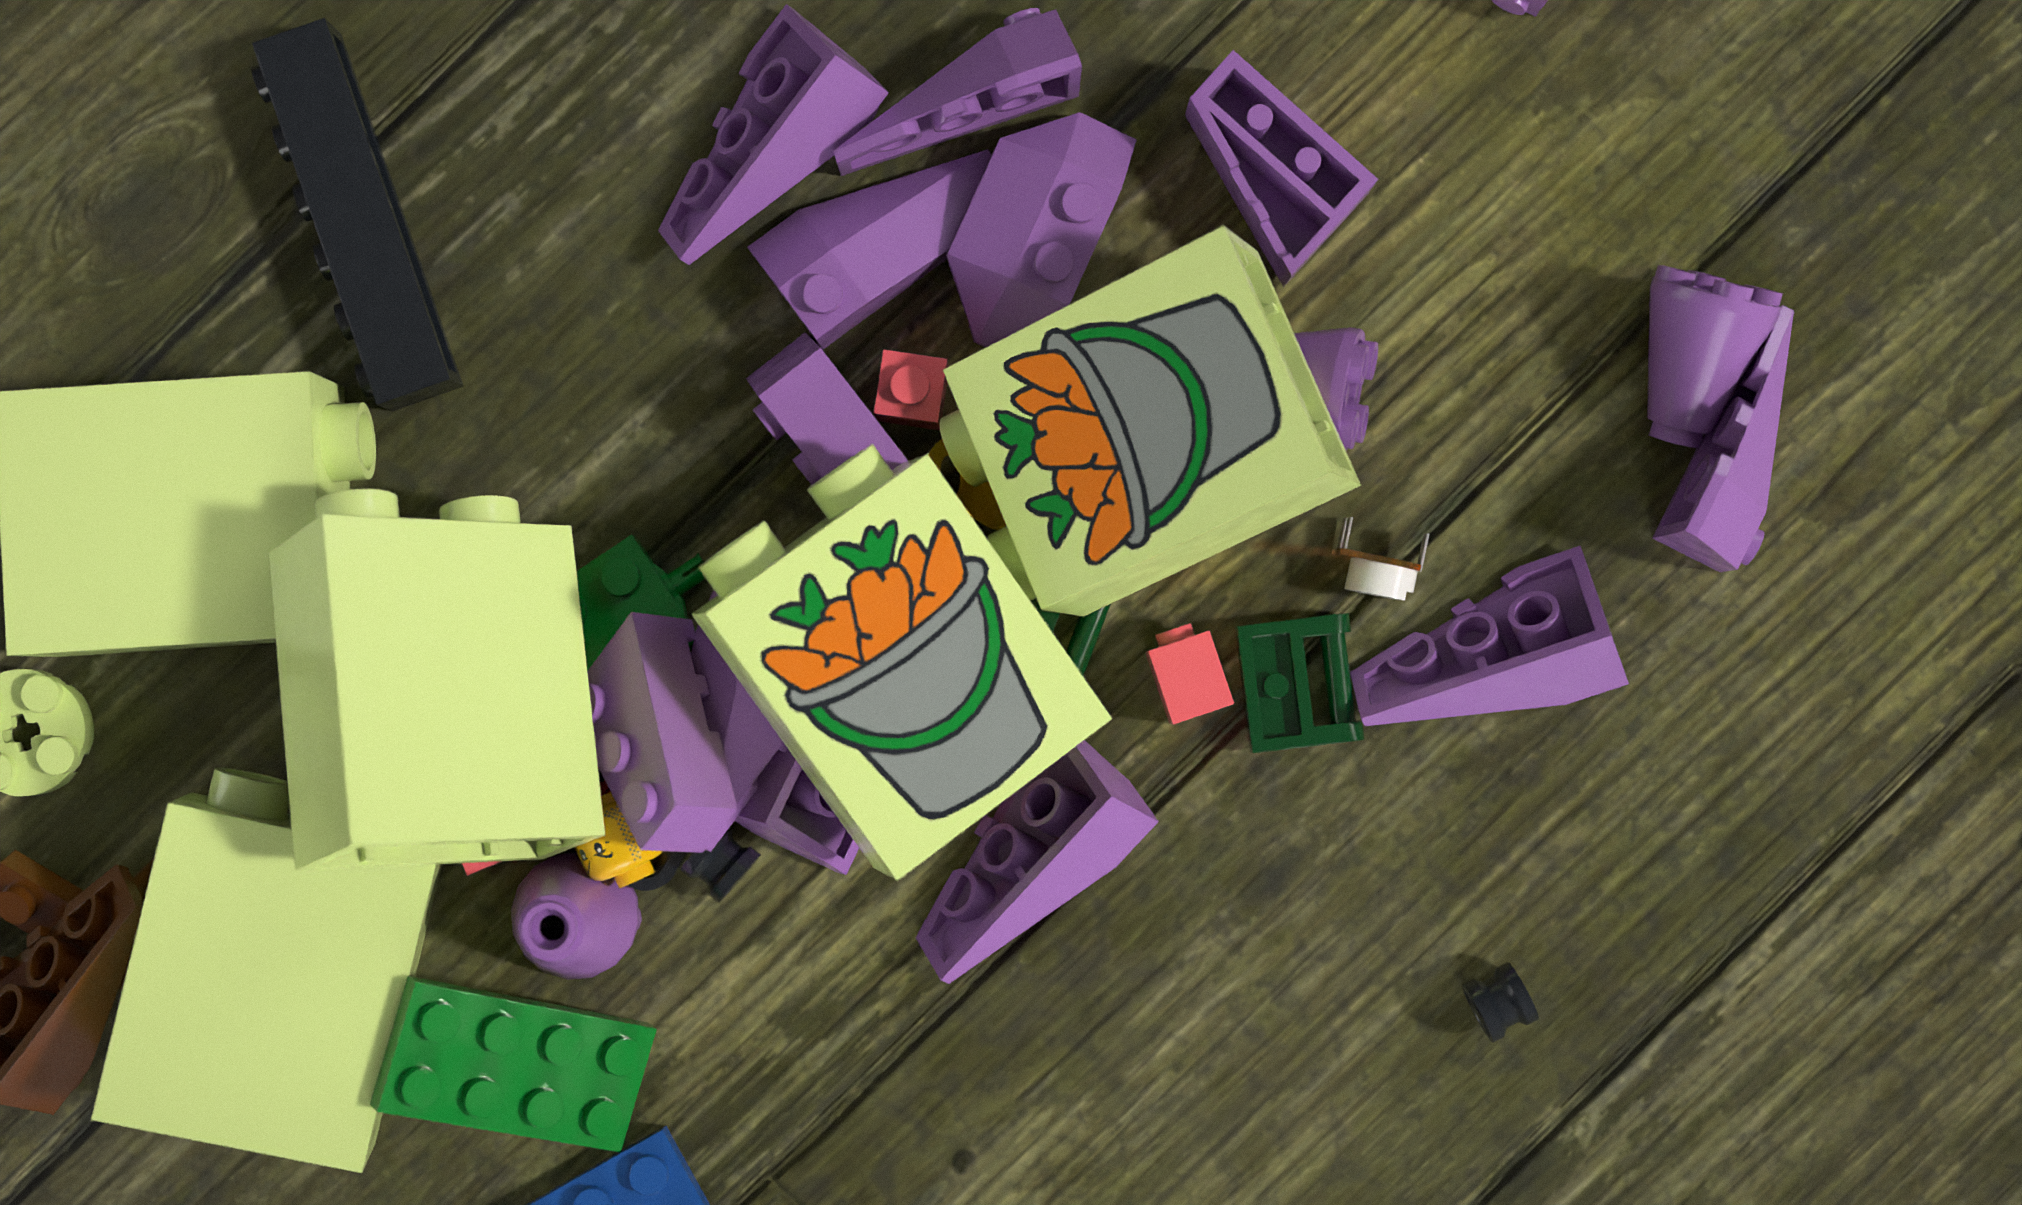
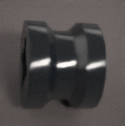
(722, 866)
(1500, 1002)

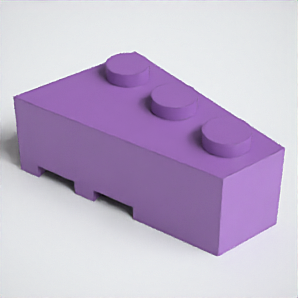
(1275, 164)
(817, 409)

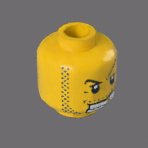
(615, 852)

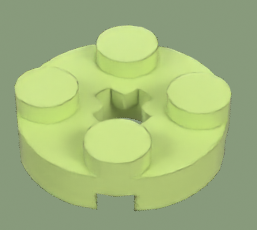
(63, 738)

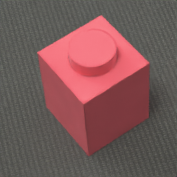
(911, 389)
(1188, 674)

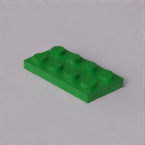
(512, 1065)

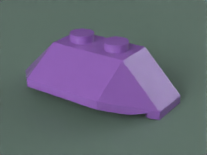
(1036, 222)

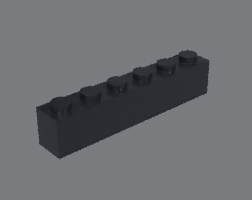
(356, 216)

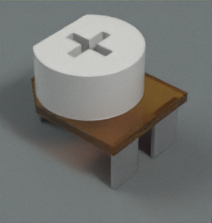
(1376, 573)

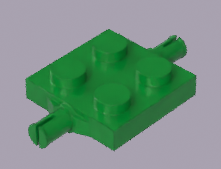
(629, 582)

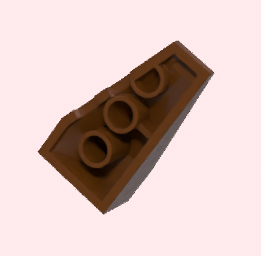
(63, 991)

